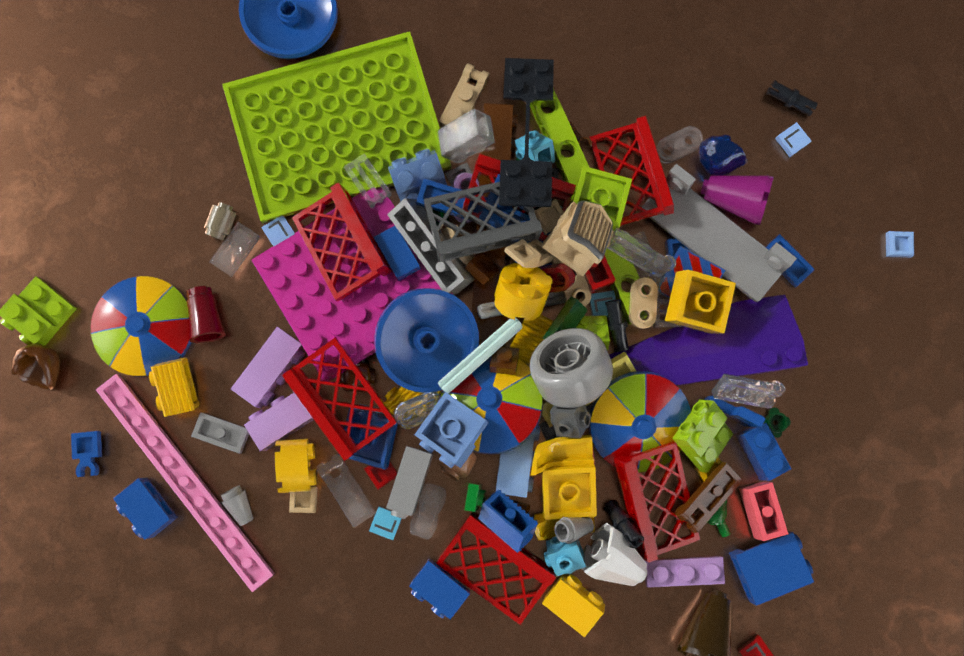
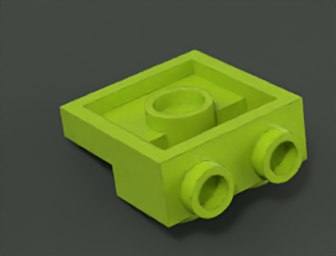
(604, 189)
(36, 312)
(703, 434)

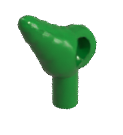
(719, 520)

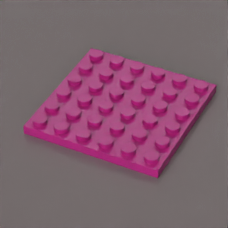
(308, 302)

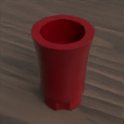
(203, 316)

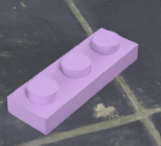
(685, 571)

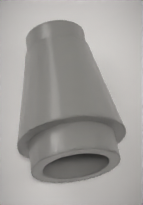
(237, 504)
(572, 528)

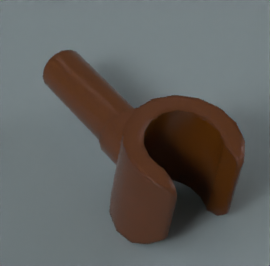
(581, 139)

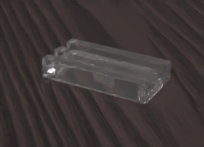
(378, 197)

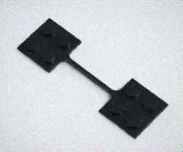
(524, 180)

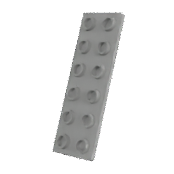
(719, 239)

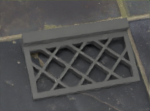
(480, 241)

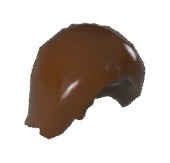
(37, 365)

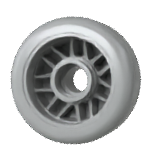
(571, 368)

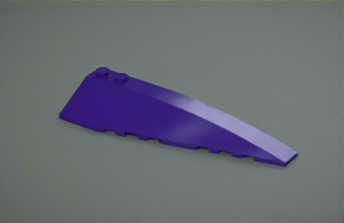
(756, 341)

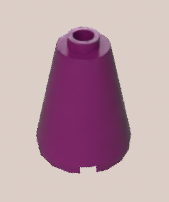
(739, 195)

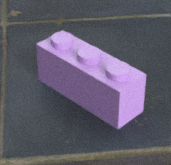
(267, 368)
(278, 422)

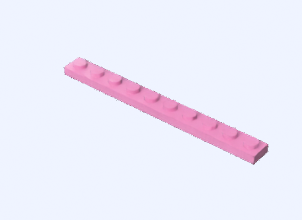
(185, 482)

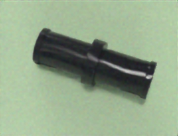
(792, 98)
(617, 325)
(623, 523)

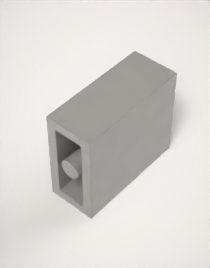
(409, 482)

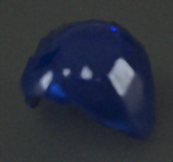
(721, 155)

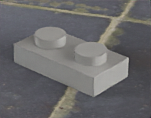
(220, 433)

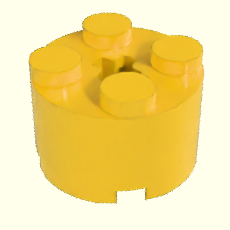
(522, 292)
(294, 465)

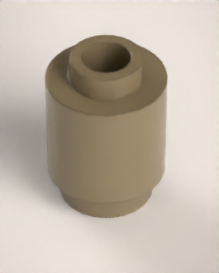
(219, 221)

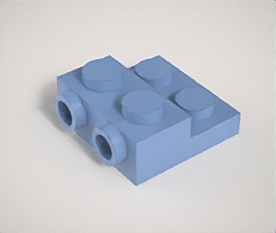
(409, 174)
(451, 431)

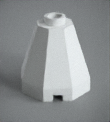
(613, 559)

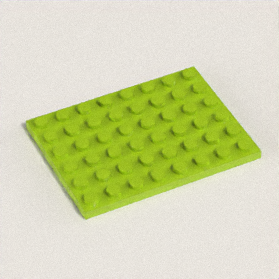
(324, 112)

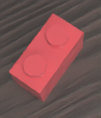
(763, 511)

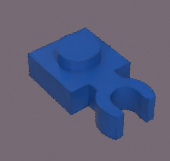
(86, 447)

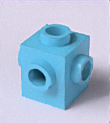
(540, 147)
(564, 557)

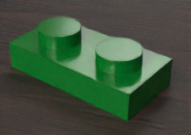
(475, 497)

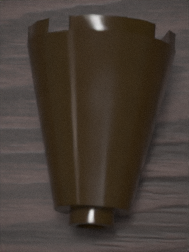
(710, 628)

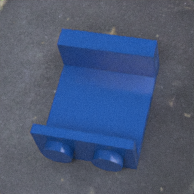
(772, 568)

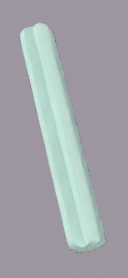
(480, 355)

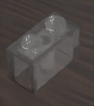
(466, 136)

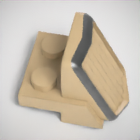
(580, 236)

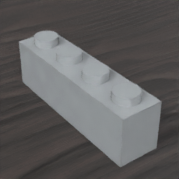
(415, 228)

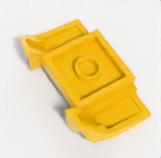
(566, 482)

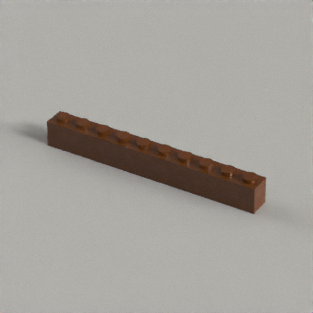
(502, 123)

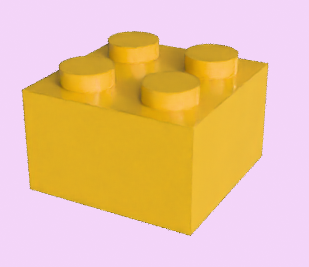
(700, 301)

